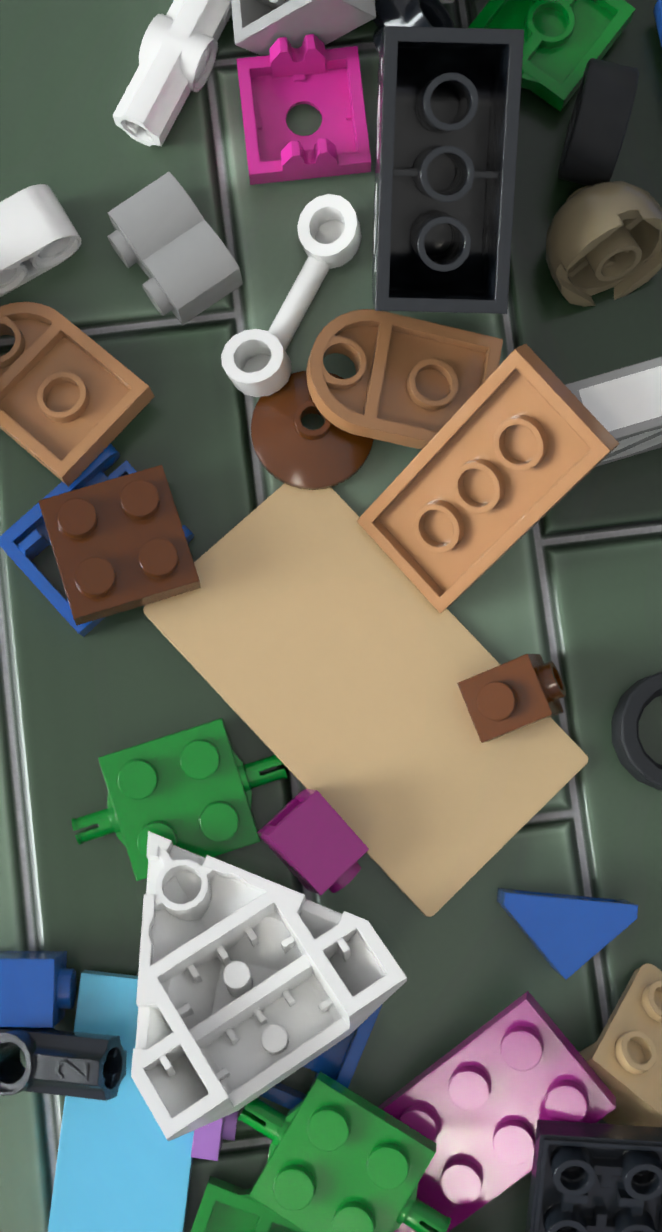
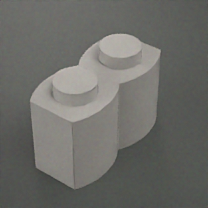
(174, 248)

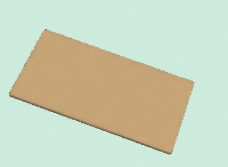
(361, 692)

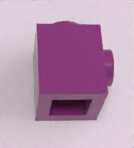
(314, 843)

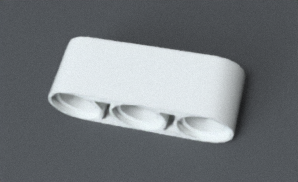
(33, 236)

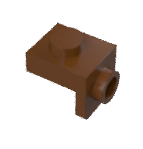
(513, 695)

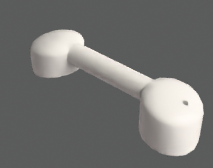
(330, 237)

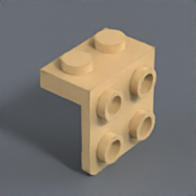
(631, 1051)

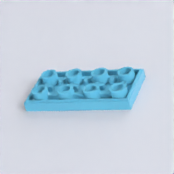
(112, 1155)

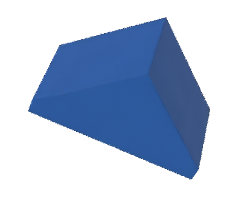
(567, 926)

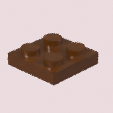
(119, 544)

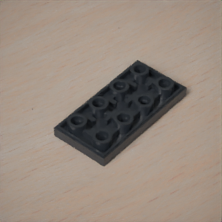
(595, 1178)

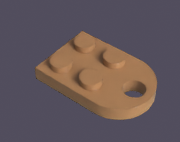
(406, 374)
(62, 390)

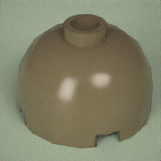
(604, 240)

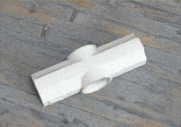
(173, 61)

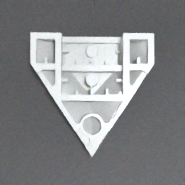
(241, 985)

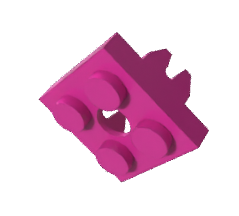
(294, 77)

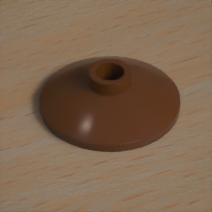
(303, 455)

